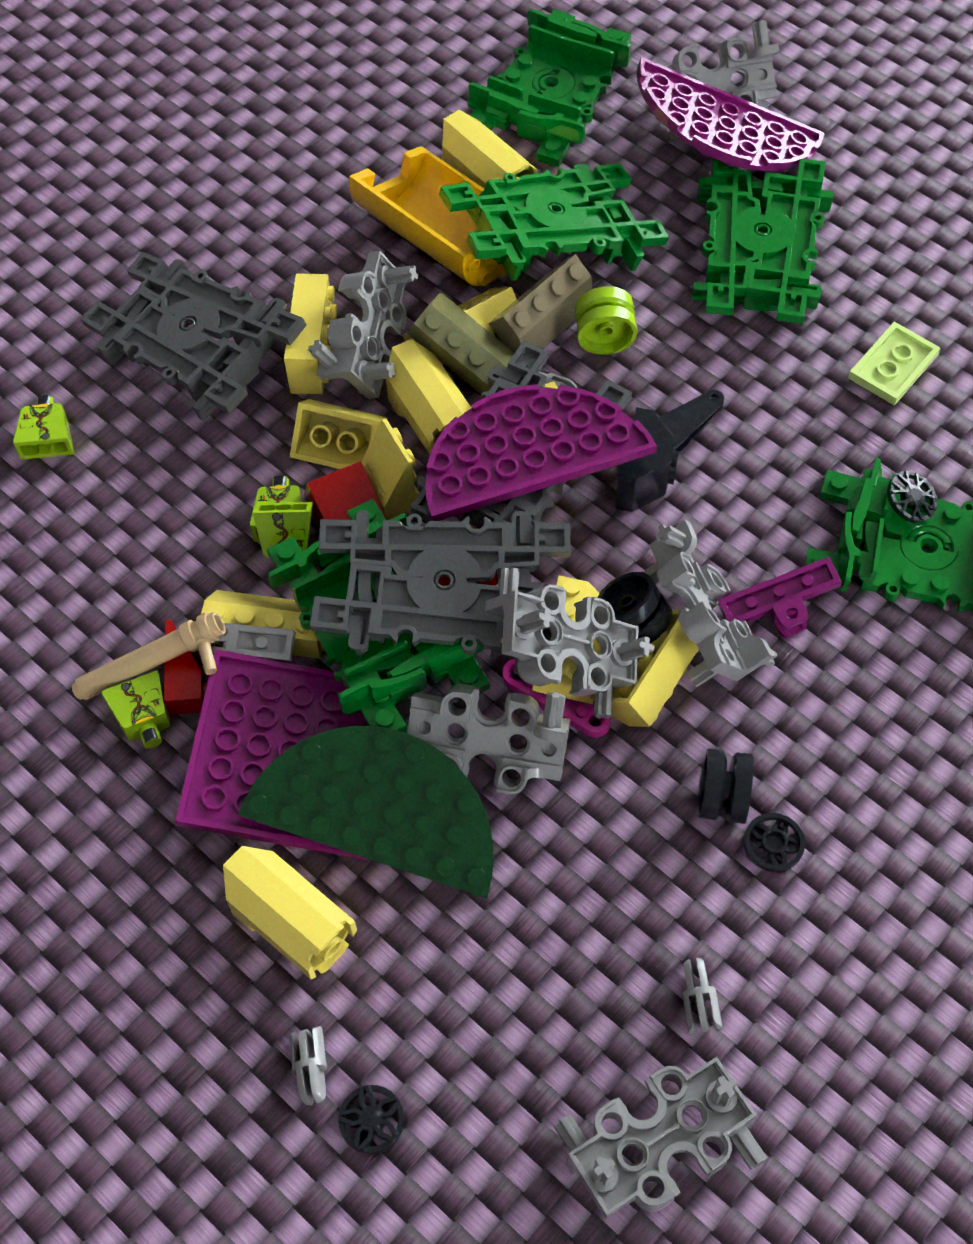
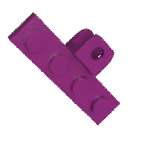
(783, 597)

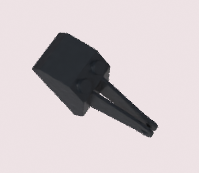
(648, 477)

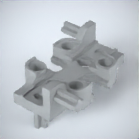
(753, 65)
(358, 345)
(725, 645)
(542, 660)
(544, 733)
(724, 1120)

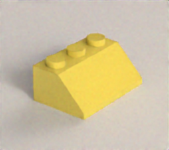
(332, 434)

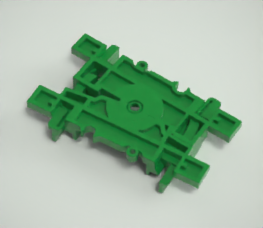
(558, 54)
(554, 214)
(762, 268)
(898, 560)

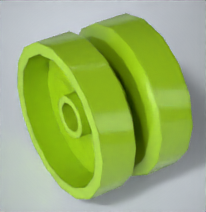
(605, 320)

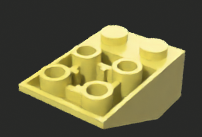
(391, 471)

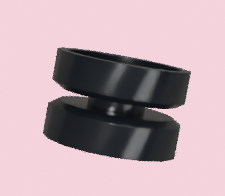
(638, 603)
(730, 786)

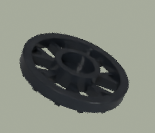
(912, 496)

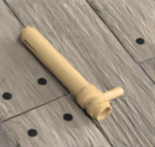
(189, 637)

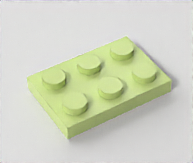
(894, 363)

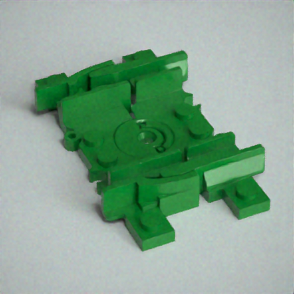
(363, 677)

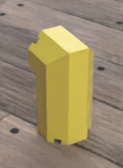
(478, 151)
(423, 392)
(286, 910)

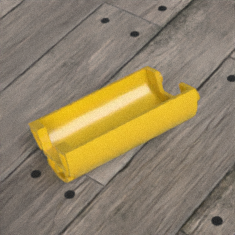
(416, 212)

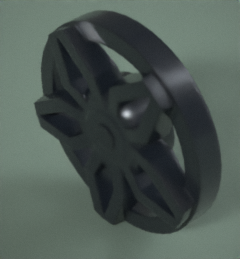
(774, 842)
(371, 1119)

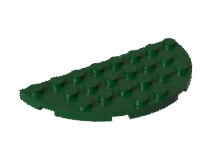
(380, 800)

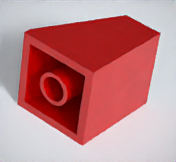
(340, 492)

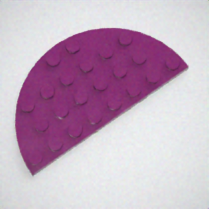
(723, 123)
(527, 443)

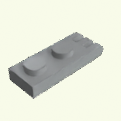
(258, 642)

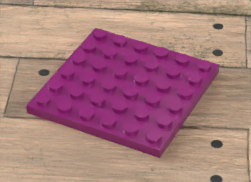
(246, 721)

